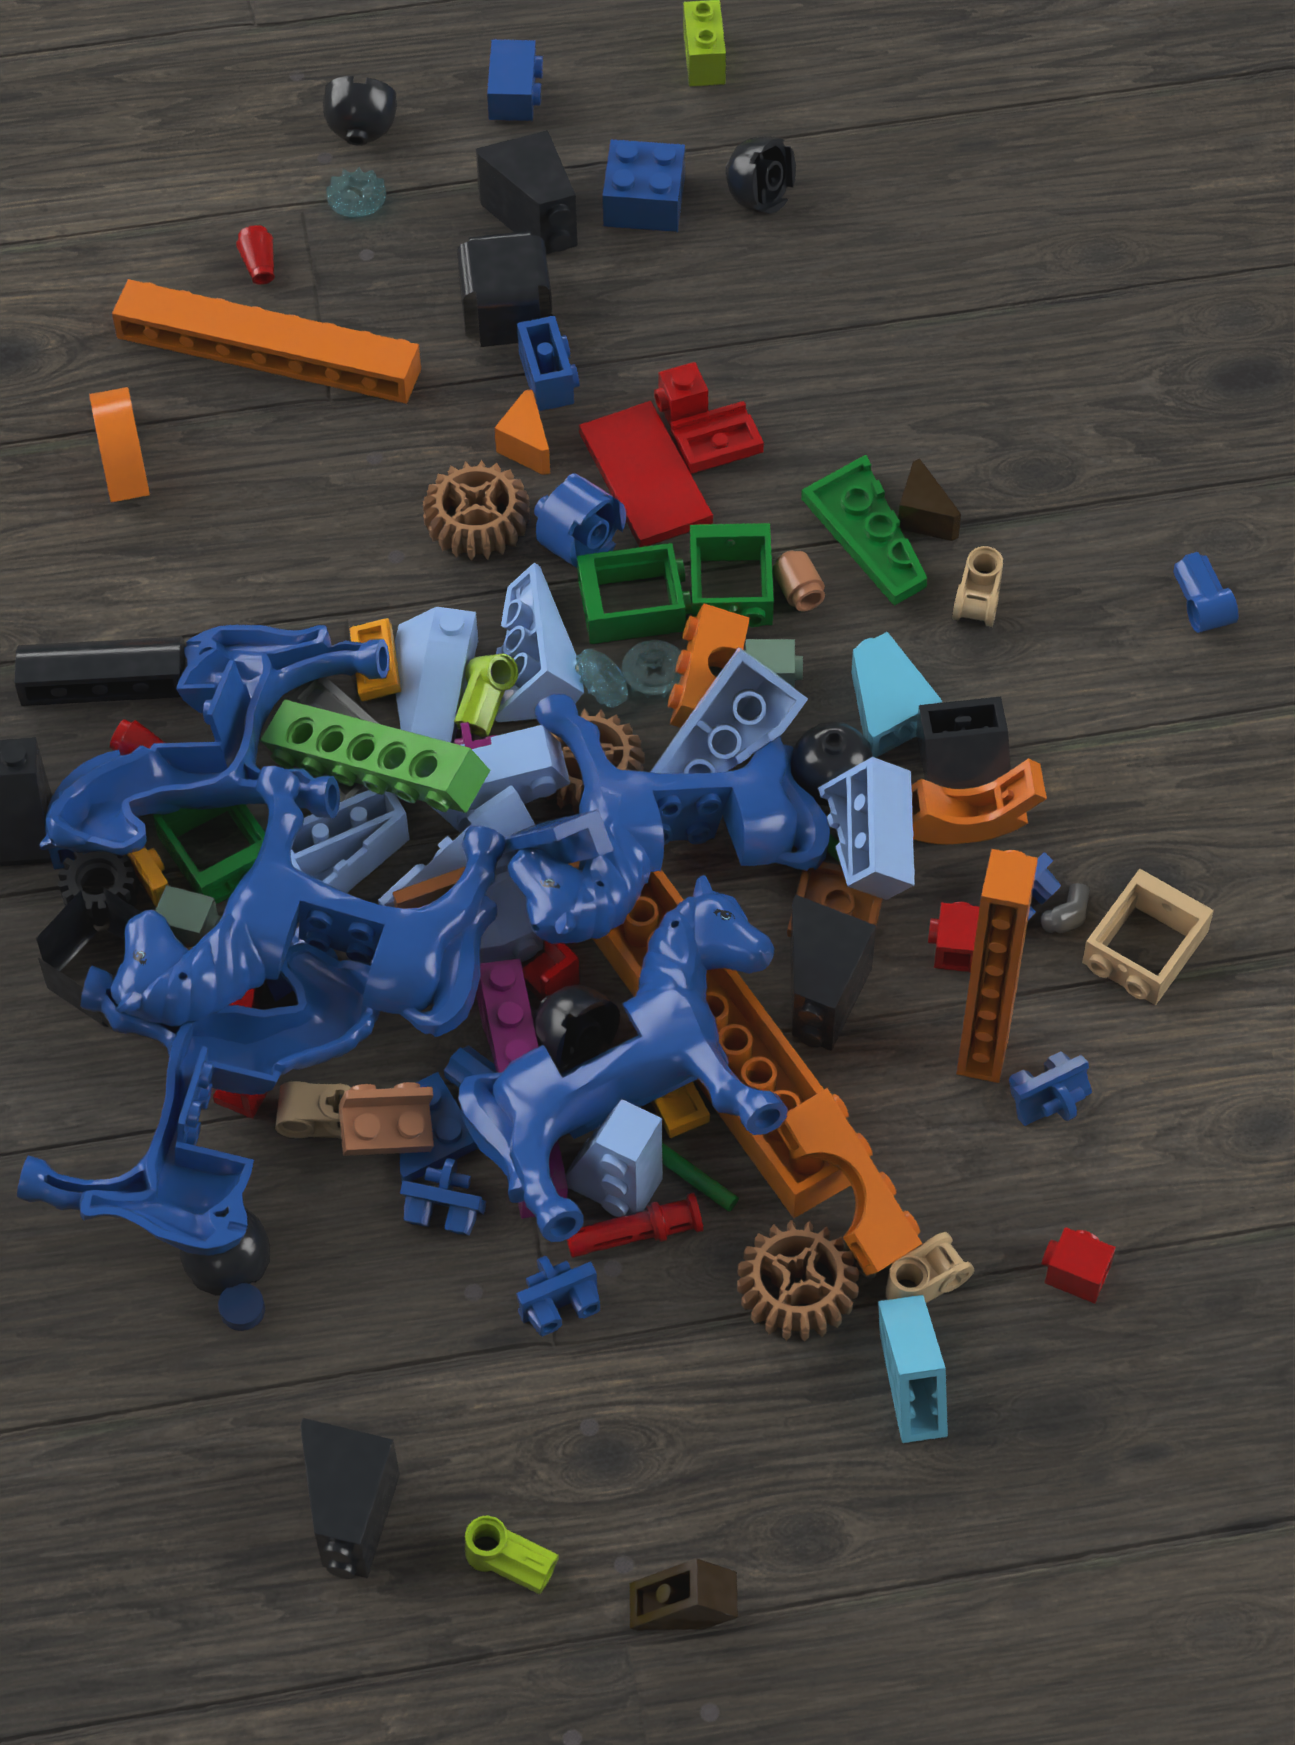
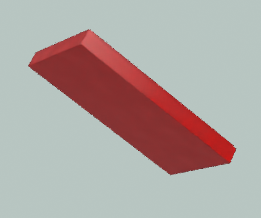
(645, 473)

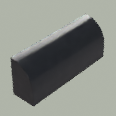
(99, 670)

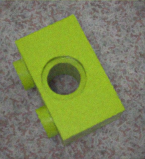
(704, 43)

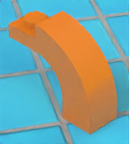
(119, 444)
(979, 812)

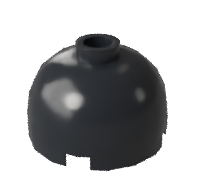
(359, 110)
(761, 173)
(827, 753)
(575, 1024)
(236, 1266)

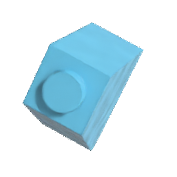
(888, 693)
(914, 1368)

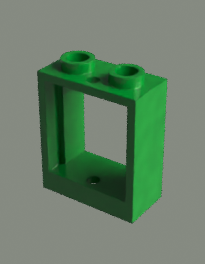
(749, 542)
(627, 566)
(223, 877)

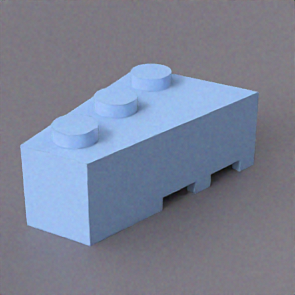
(523, 758)
(874, 826)
(353, 842)
(620, 1161)

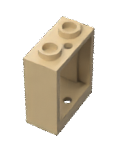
(1166, 906)

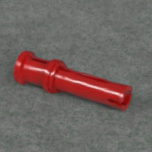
(655, 1222)

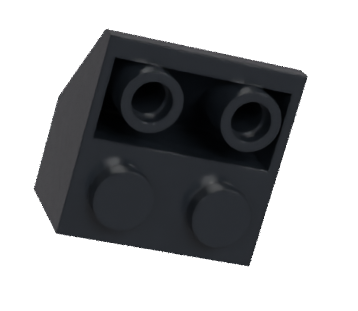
(963, 742)

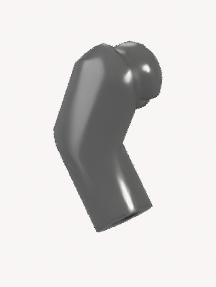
(1070, 914)

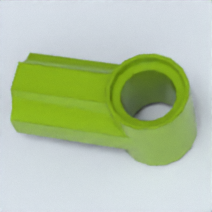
(485, 692)
(512, 1558)

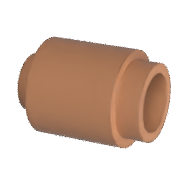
(799, 580)

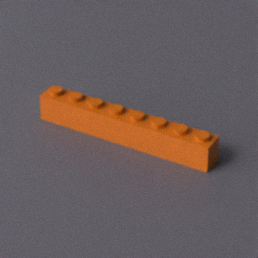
(267, 341)
(996, 963)

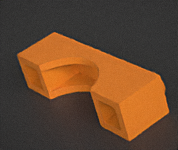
(879, 1227)

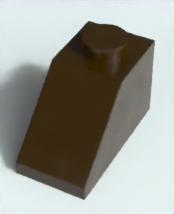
(684, 1597)

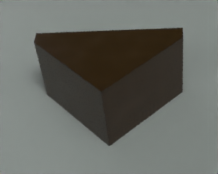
(927, 507)

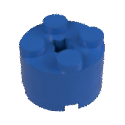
(578, 519)

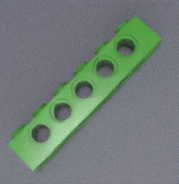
(375, 756)

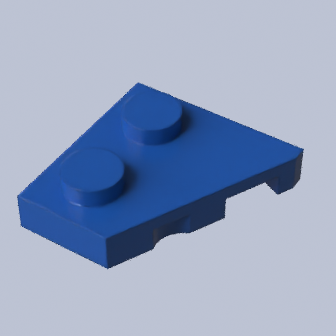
(448, 1129)

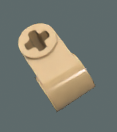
(979, 592)
(309, 1109)
(932, 1267)

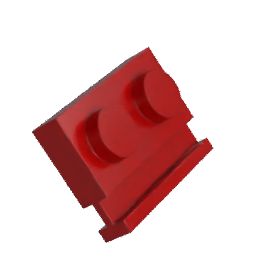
(717, 437)

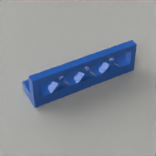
(566, 838)

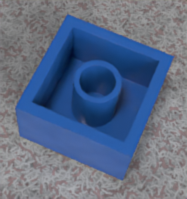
(644, 185)

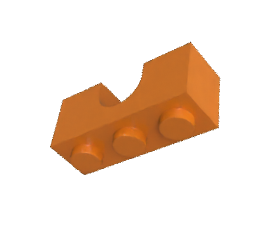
(711, 643)

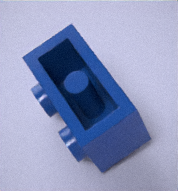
(513, 80)
(546, 363)

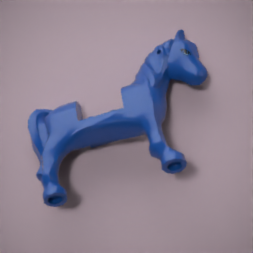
(234, 682)
(648, 810)
(415, 952)
(676, 1042)
(184, 1187)

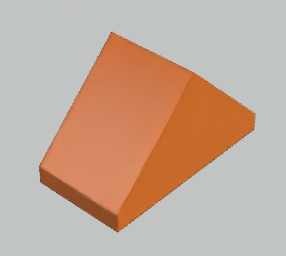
(522, 436)

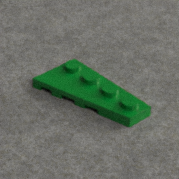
(860, 519)

